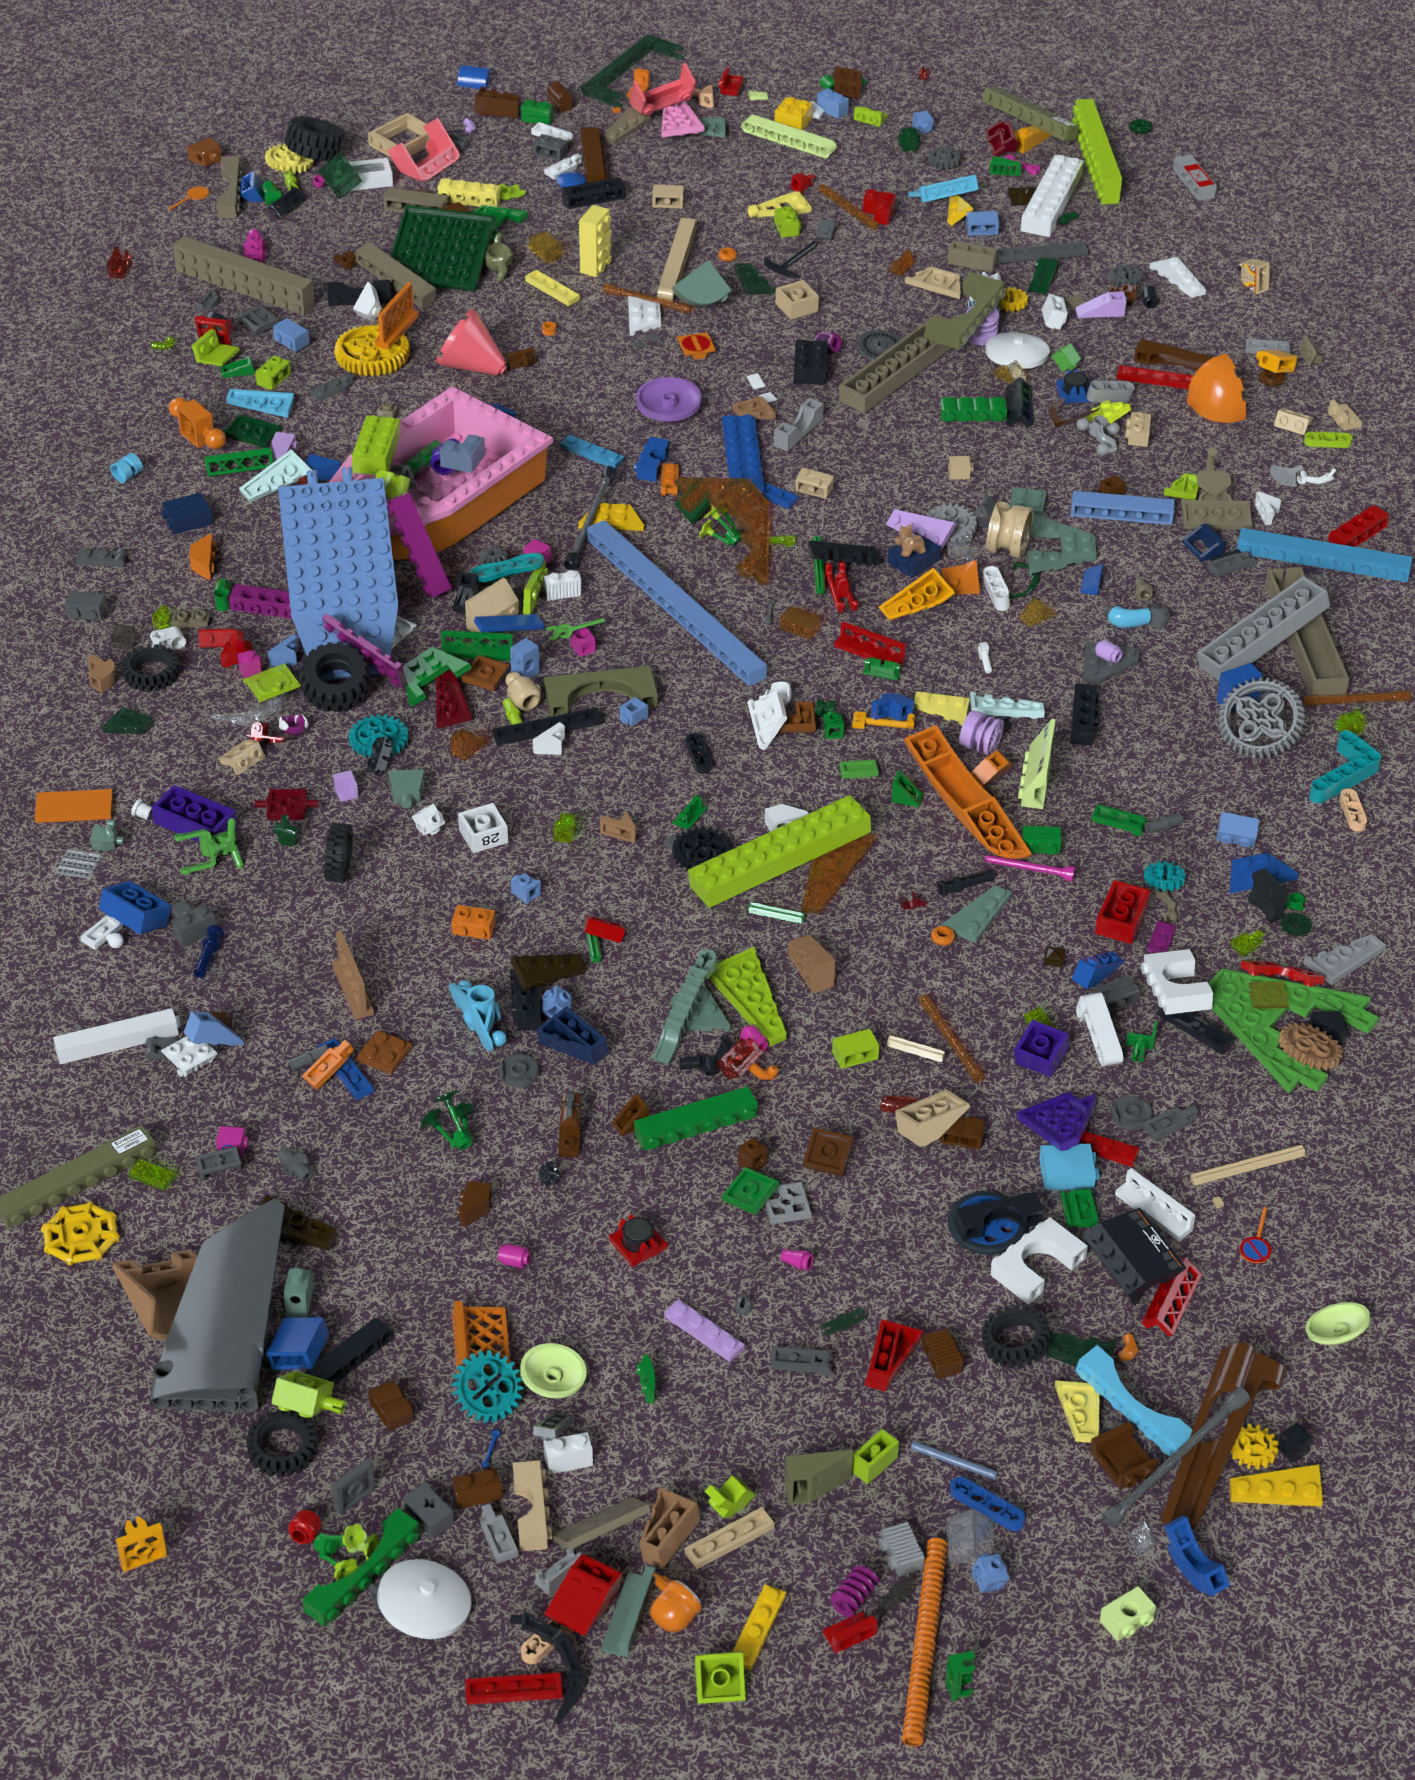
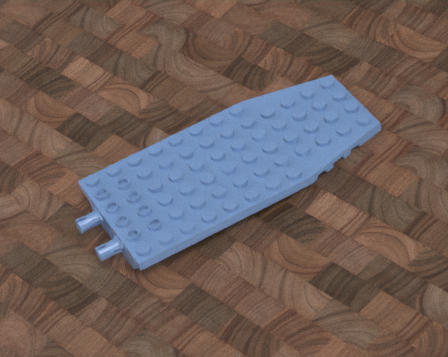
(339, 561)

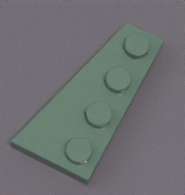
(979, 914)

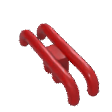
(840, 587)

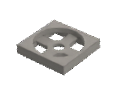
(789, 1214)

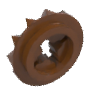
(1265, 378)

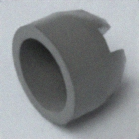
(747, 1306)

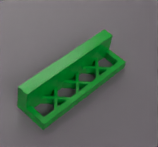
(238, 458)
(465, 650)

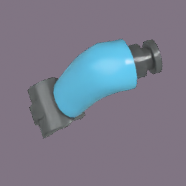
(1131, 618)

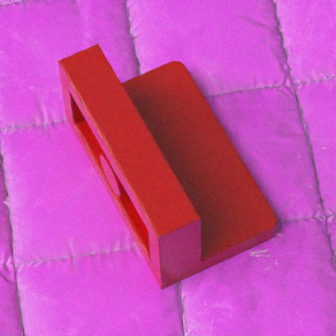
(850, 1632)

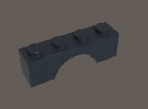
(341, 294)
(1022, 1209)

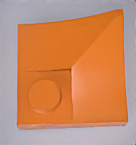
(962, 578)

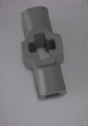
(294, 1164)

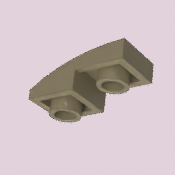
(387, 410)
(196, 619)

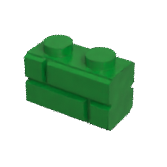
(537, 112)
(1042, 839)

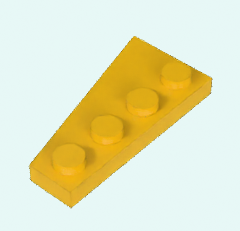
(1283, 1487)

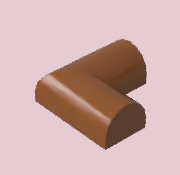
(802, 721)

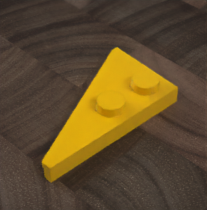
(957, 209)

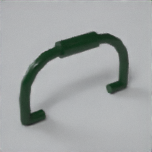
(1032, 585)

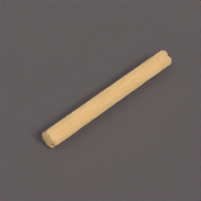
(1247, 1165)

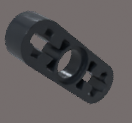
(697, 759)

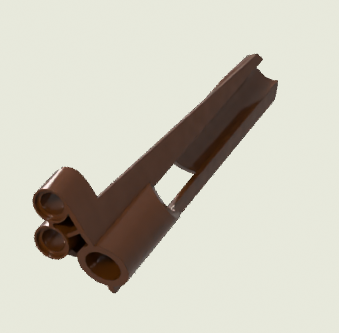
(1203, 1464)

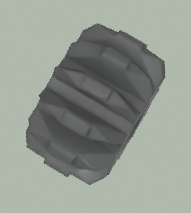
(492, 555)

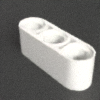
(996, 588)

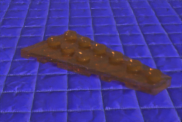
(831, 871)

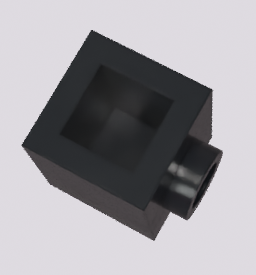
(1294, 1442)

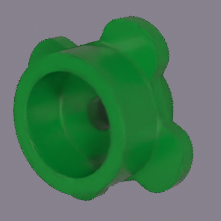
(1295, 901)

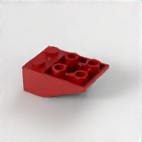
(584, 1594)

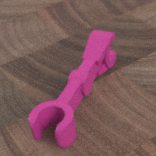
(1030, 168)

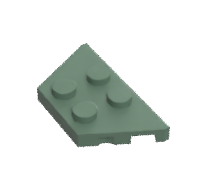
(705, 1014)

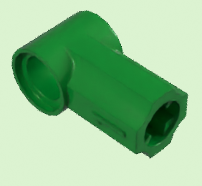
(270, 192)
(222, 594)

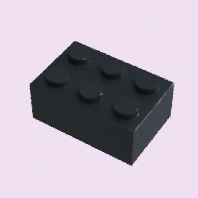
(810, 362)

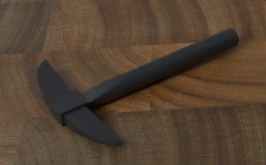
(782, 269)

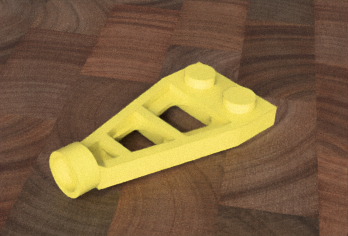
(794, 199)

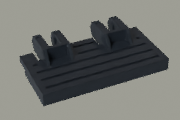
(843, 552)

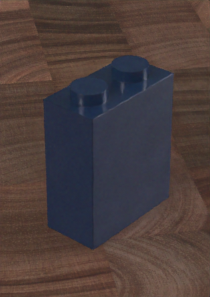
(186, 513)
(916, 562)

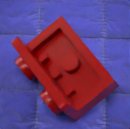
(730, 84)

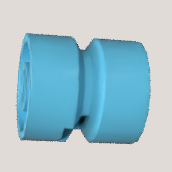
(126, 468)

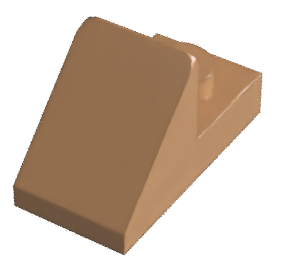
(620, 829)

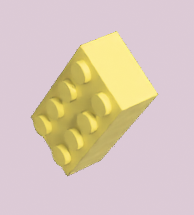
(595, 240)

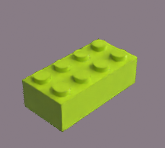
(376, 444)

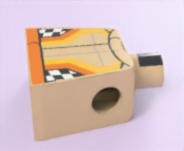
(1255, 275)

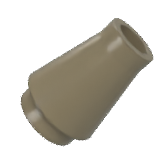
(1143, 590)

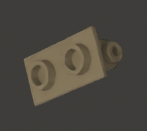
(1309, 351)

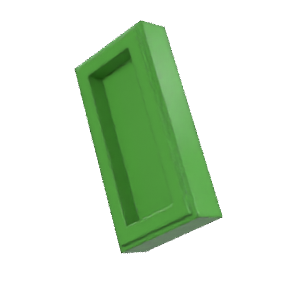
(858, 769)

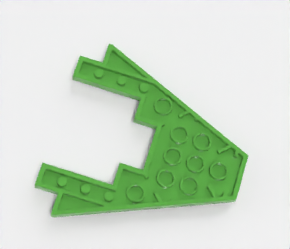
(1255, 1025)

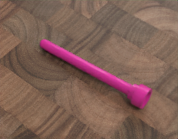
(1066, 872)

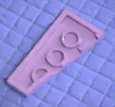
(931, 528)

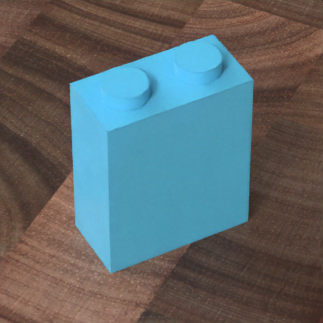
(1068, 1168)

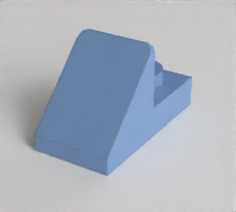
(284, 652)

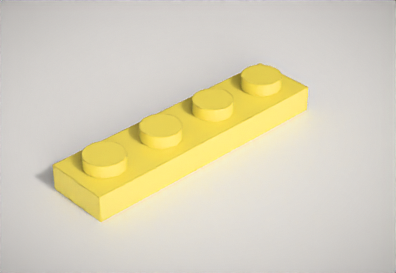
(552, 287)

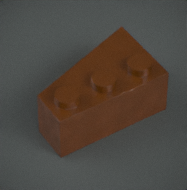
(497, 104)

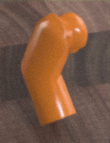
(764, 1074)
(1130, 1349)

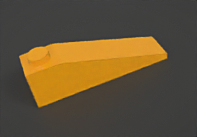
(1030, 137)

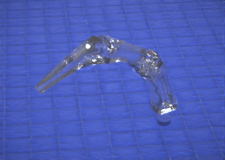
(254, 715)

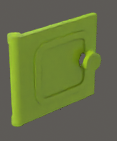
(272, 682)

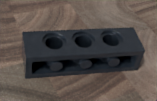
(1084, 714)

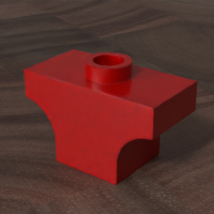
(234, 646)

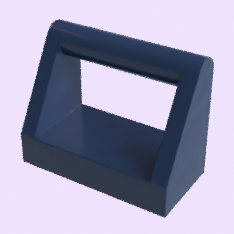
(1209, 538)

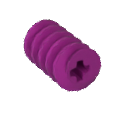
(854, 1590)

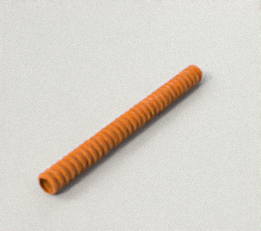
(924, 1642)

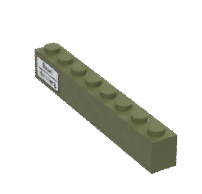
(1030, 113)
(75, 1176)

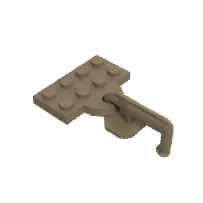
(1215, 504)

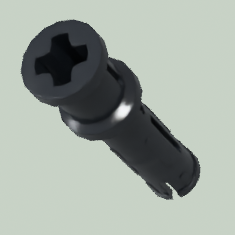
(957, 884)

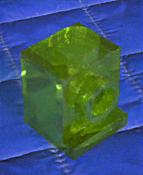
(1351, 722)
(564, 828)

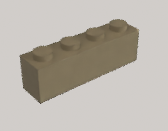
(398, 198)

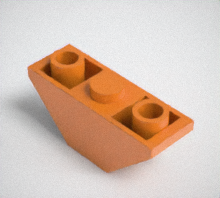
(202, 556)
(991, 768)

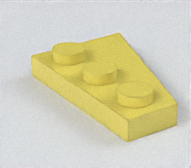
(947, 706)
(1081, 1408)

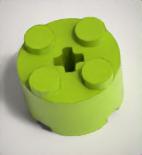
(393, 483)

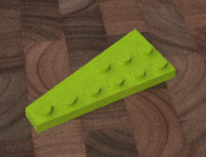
(748, 991)

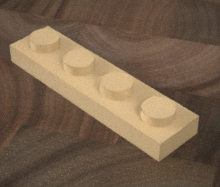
(729, 1538)

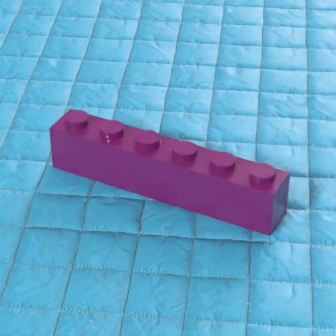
(418, 544)

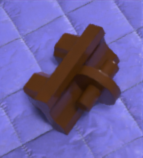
(1129, 291)
(521, 358)

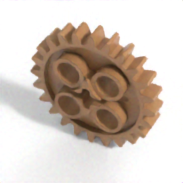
(1310, 1046)

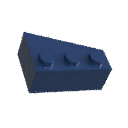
(573, 1037)

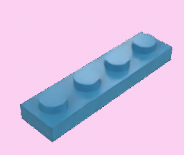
(592, 451)

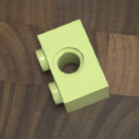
(1133, 1603)

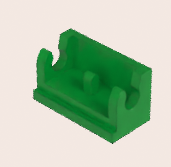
(959, 1672)

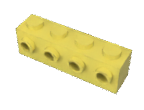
(469, 192)

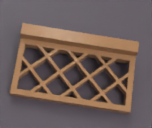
(351, 980)

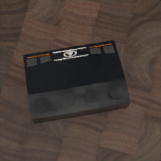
(1134, 1253)

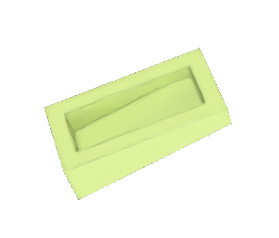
(753, 95)

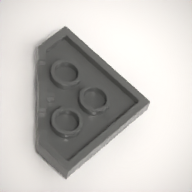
(1098, 669)

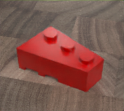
(890, 1353)

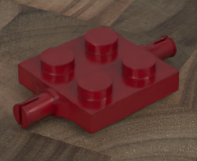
(286, 802)

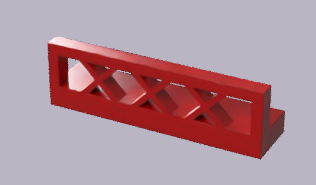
(858, 646)
(1166, 1293)

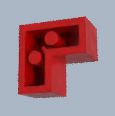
(880, 204)

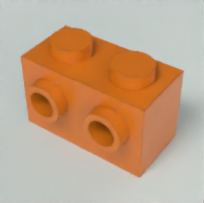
(473, 922)

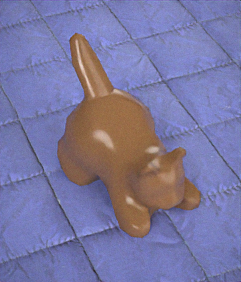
(909, 541)

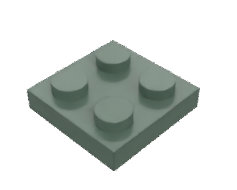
(1029, 498)

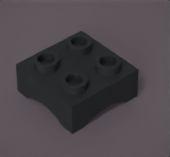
(1268, 895)

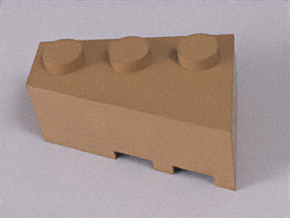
(812, 962)
(668, 1527)

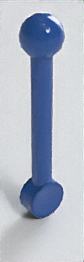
(495, 1434)

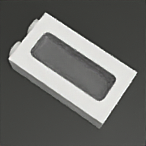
(373, 173)

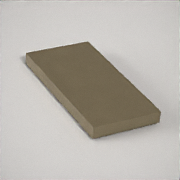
(601, 1523)

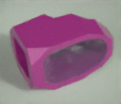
(834, 341)

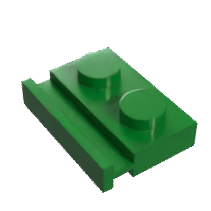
(1079, 1208)

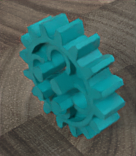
(1174, 879)

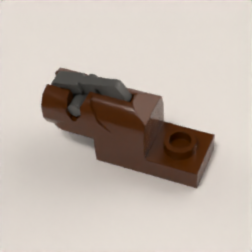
(569, 1125)

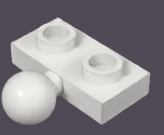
(102, 931)

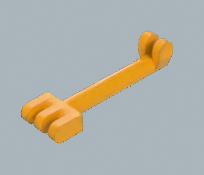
(860, 720)

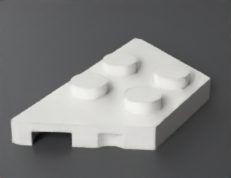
(643, 315)
(767, 717)

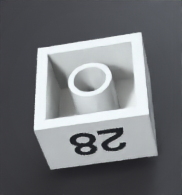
(483, 828)

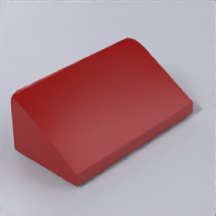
(604, 929)

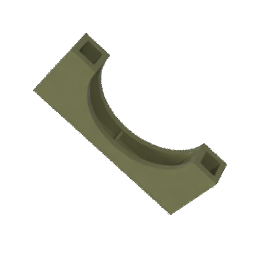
(957, 331)
(565, 689)

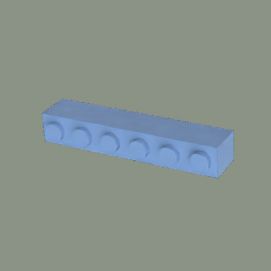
(1122, 507)

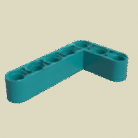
(1362, 764)

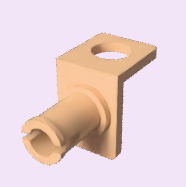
(704, 96)

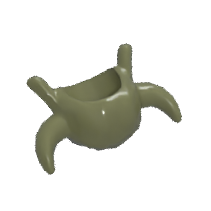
(498, 257)

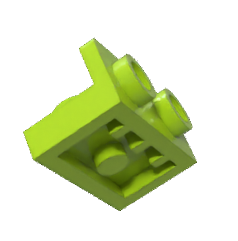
(869, 116)

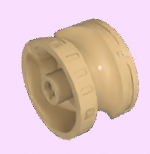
(1009, 529)

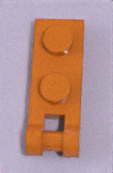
(668, 476)

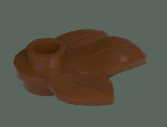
(346, 260)

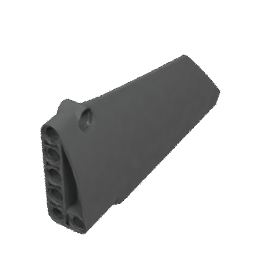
(223, 1319)

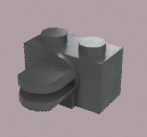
(190, 924)

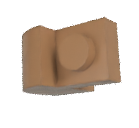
(101, 673)

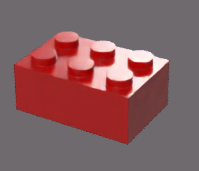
(1122, 912)

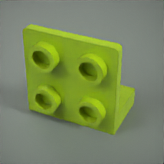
(209, 351)

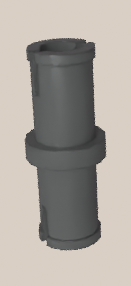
(1163, 823)
(307, 1058)

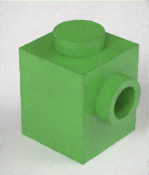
(1066, 357)

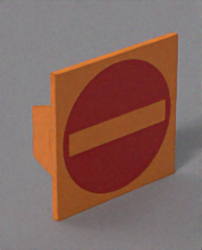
(696, 345)

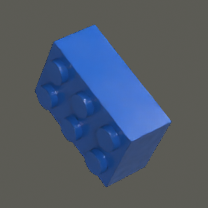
(135, 907)

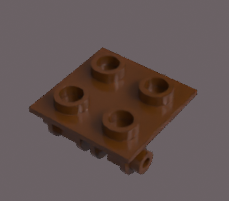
(847, 82)

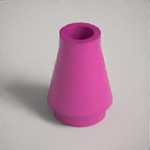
(798, 1258)

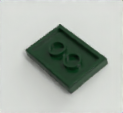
(252, 431)

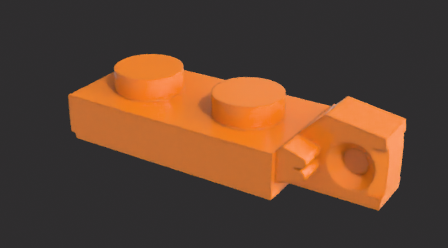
(327, 1064)

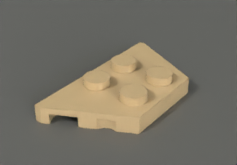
(937, 281)

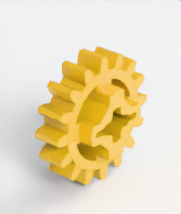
(1255, 1447)

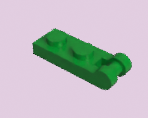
(1119, 819)

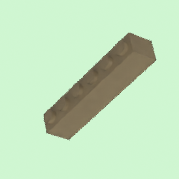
(387, 268)

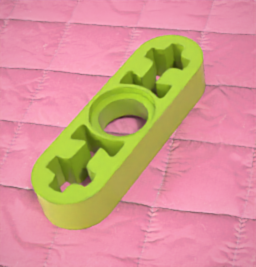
(1338, 440)

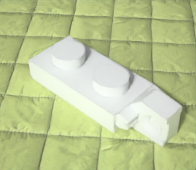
(565, 165)

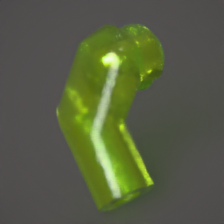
(163, 345)
(786, 540)

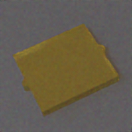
(1268, 995)

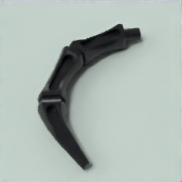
(563, 1646)

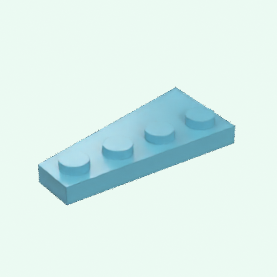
(264, 401)

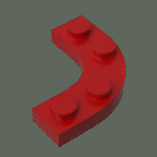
(1269, 969)

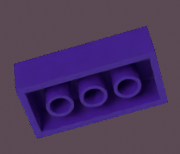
(187, 812)

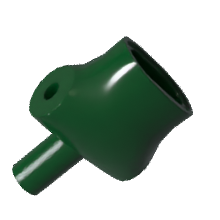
(286, 833)

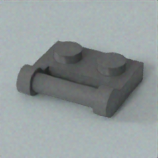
(261, 317)

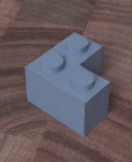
(463, 456)

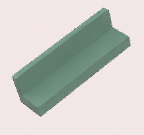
(628, 1613)

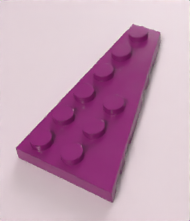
(383, 664)

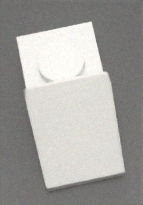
(1267, 506)
(550, 740)

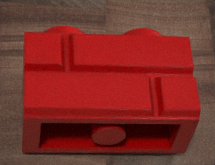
(214, 637)

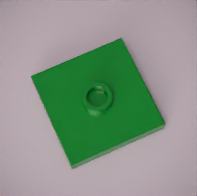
(750, 1190)

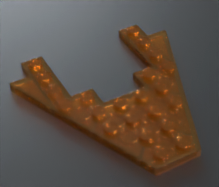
(747, 507)

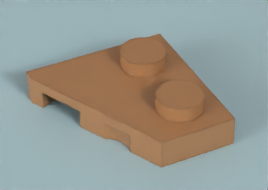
(757, 407)

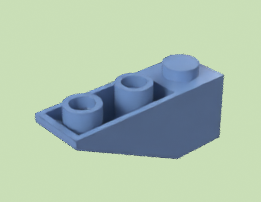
(205, 1028)

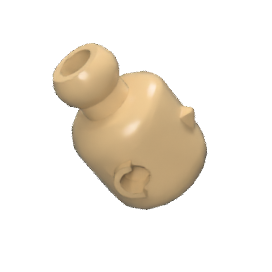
(523, 691)

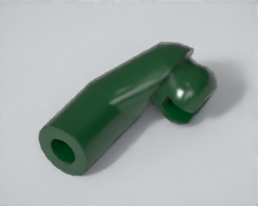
(1066, 217)

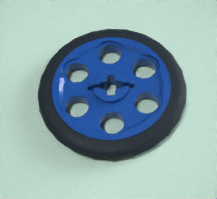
(993, 1229)

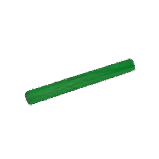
(819, 571)

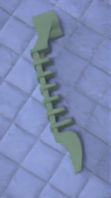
(674, 1027)

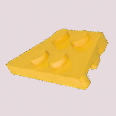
(618, 515)

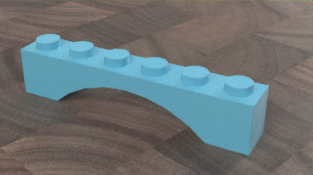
(1099, 1371)

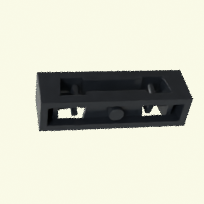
(593, 193)

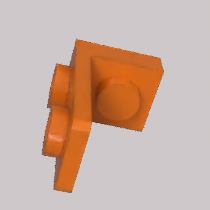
(642, 78)

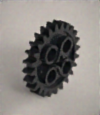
(699, 846)

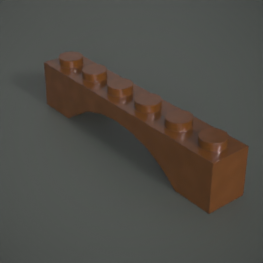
(1153, 353)

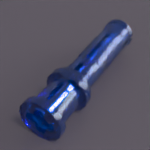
(210, 945)

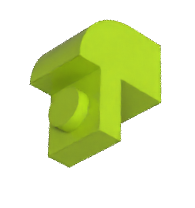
(731, 1497)

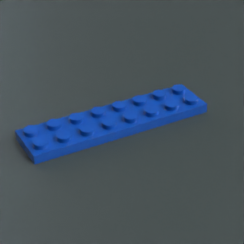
(742, 449)

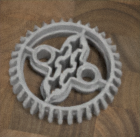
(1261, 725)

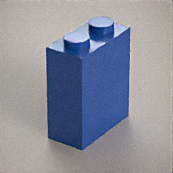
(297, 1343)

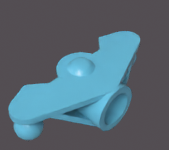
(479, 1011)

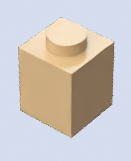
(960, 467)

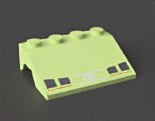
(1037, 769)

